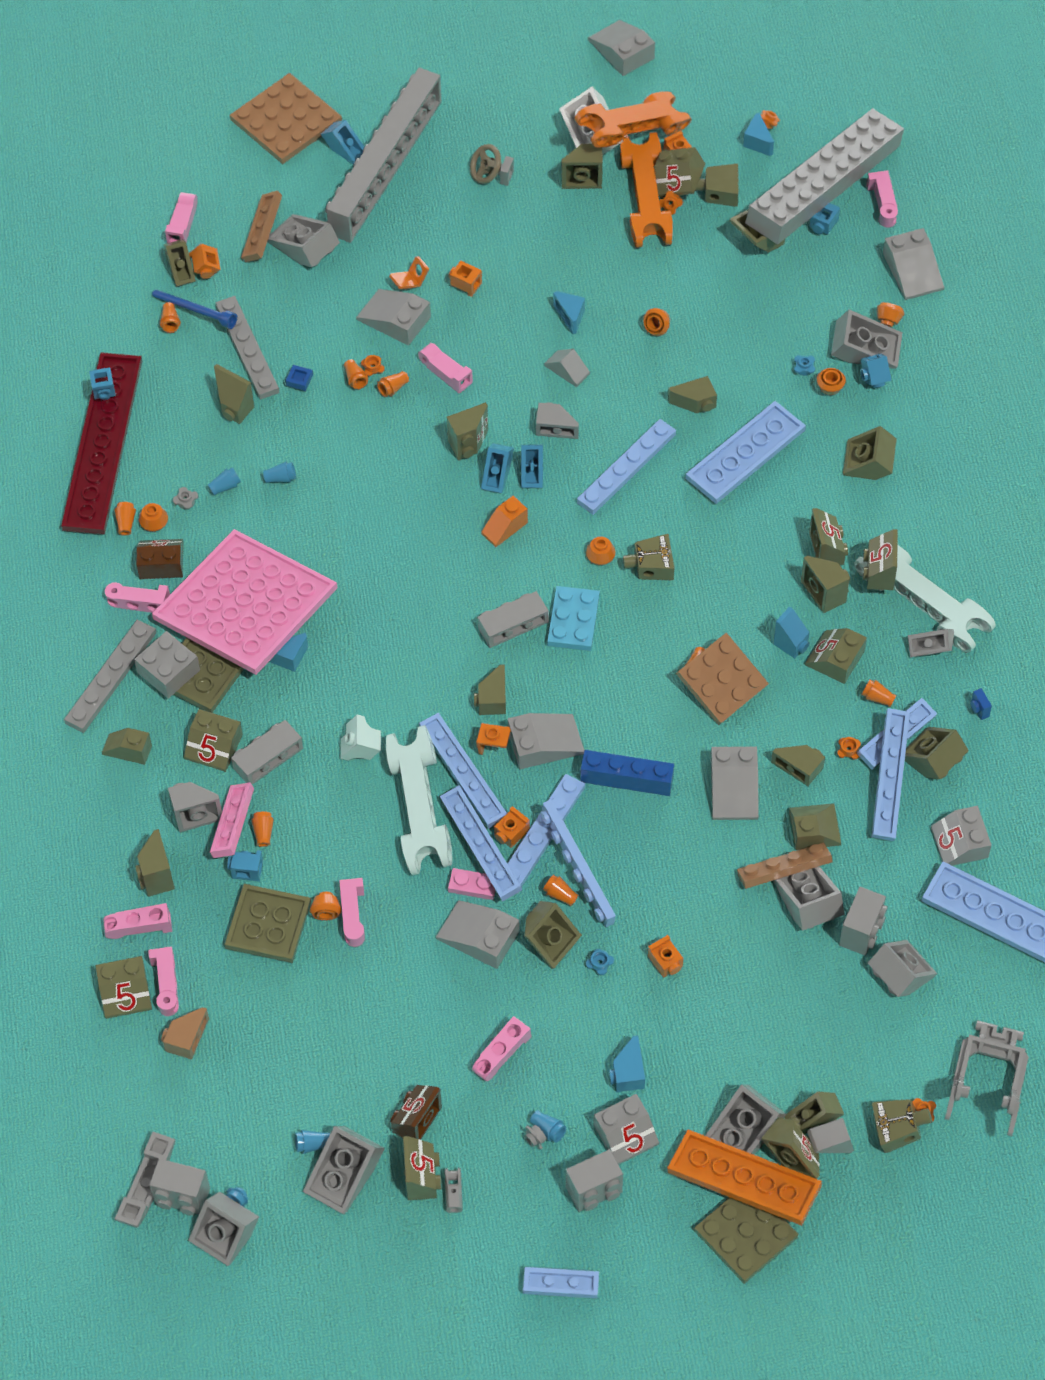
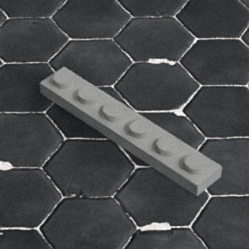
(249, 351)
(110, 676)

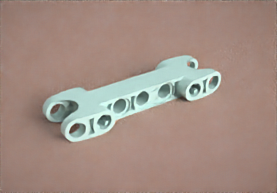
(938, 603)
(425, 835)

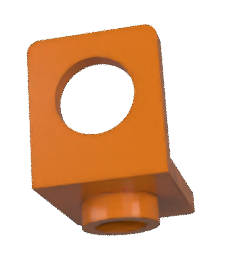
(410, 278)
(492, 736)

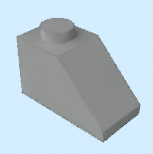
(555, 422)

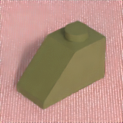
(179, 262)
(694, 395)
(491, 693)
(128, 745)
(799, 762)
(816, 1111)

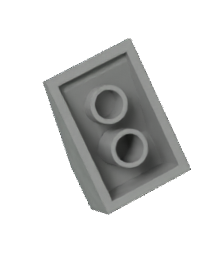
(624, 46)
(304, 239)
(913, 263)
(396, 314)
(863, 337)
(544, 738)
(734, 783)
(810, 897)
(480, 932)
(745, 1120)
(343, 1168)

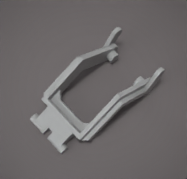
(998, 1046)

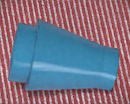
(281, 473)
(226, 480)
(551, 1127)
(310, 1141)

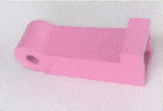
(882, 186)
(182, 217)
(446, 368)
(136, 598)
(138, 921)
(353, 929)
(168, 998)
(501, 1048)

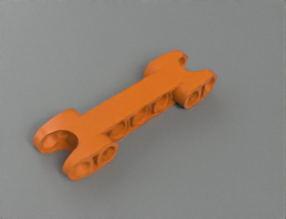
(614, 124)
(650, 218)

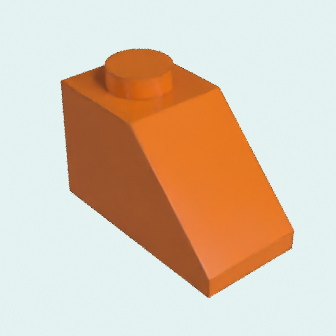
(505, 521)

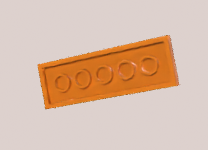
(744, 1177)

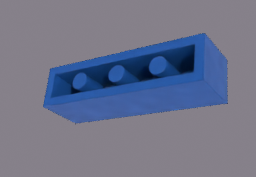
(627, 772)

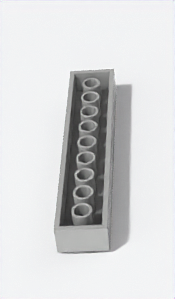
(384, 154)
(824, 176)

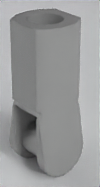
(453, 1192)

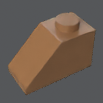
(185, 1033)

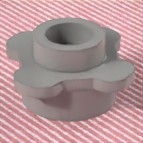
(188, 502)
(535, 1136)

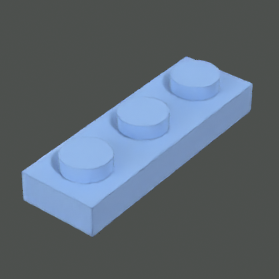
(561, 1282)

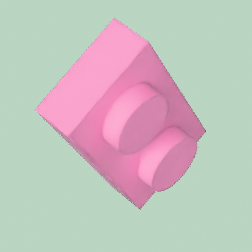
(471, 884)

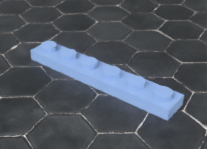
(626, 466)
(464, 771)
(890, 774)
(540, 835)
(481, 843)
(581, 870)

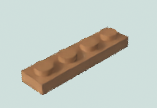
(261, 226)
(784, 865)

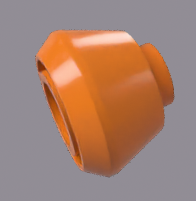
(889, 313)
(656, 321)
(831, 381)
(153, 517)
(600, 551)
(325, 906)

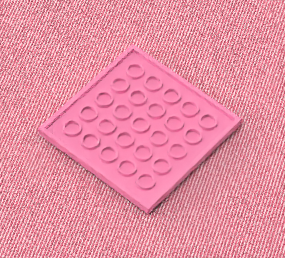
(245, 601)

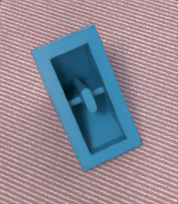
(758, 137)
(570, 309)
(531, 466)
(291, 653)

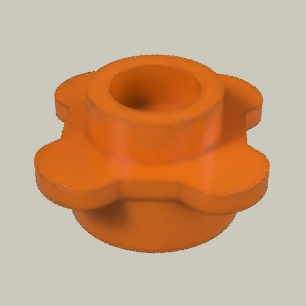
(770, 119)
(671, 196)
(372, 360)
(847, 742)
(919, 1105)

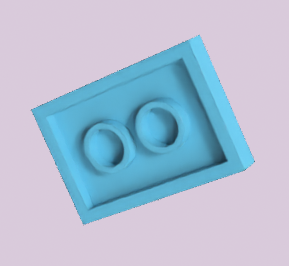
(573, 618)

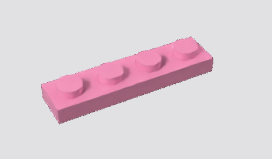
(232, 820)

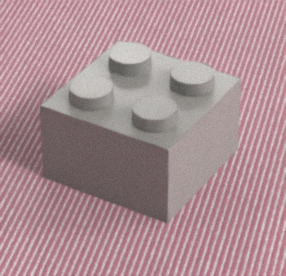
(167, 664)
(863, 921)
(594, 1181)
(179, 1187)

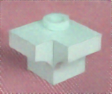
(360, 740)

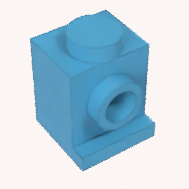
(824, 222)
(105, 389)
(246, 865)

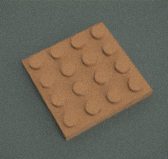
(285, 118)

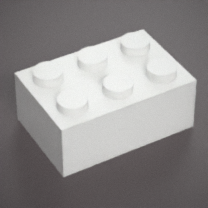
(579, 133)

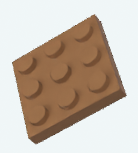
(722, 678)

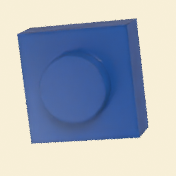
(299, 377)
(980, 704)

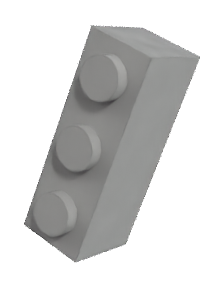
(513, 619)
(267, 752)

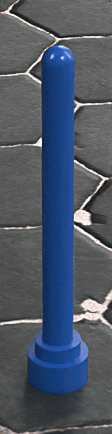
(226, 318)

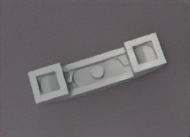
(139, 1199)

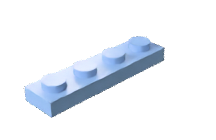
(920, 715)

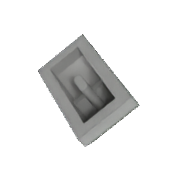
(568, 366)
(831, 1138)

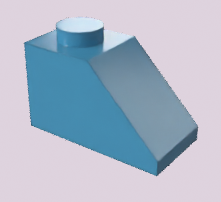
(343, 141)
(497, 467)
(791, 634)
(628, 1068)

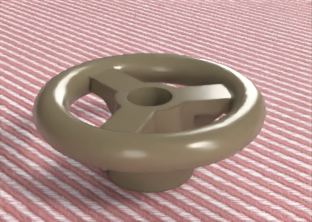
(487, 164)

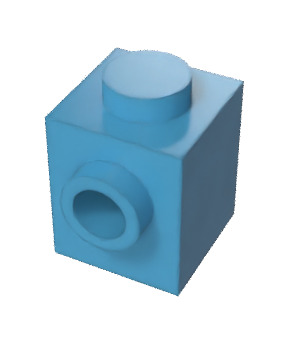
(875, 370)

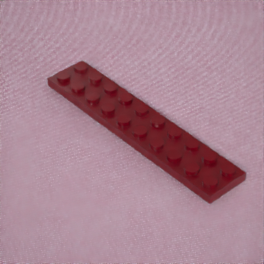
(102, 448)

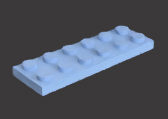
(745, 452)
(988, 909)

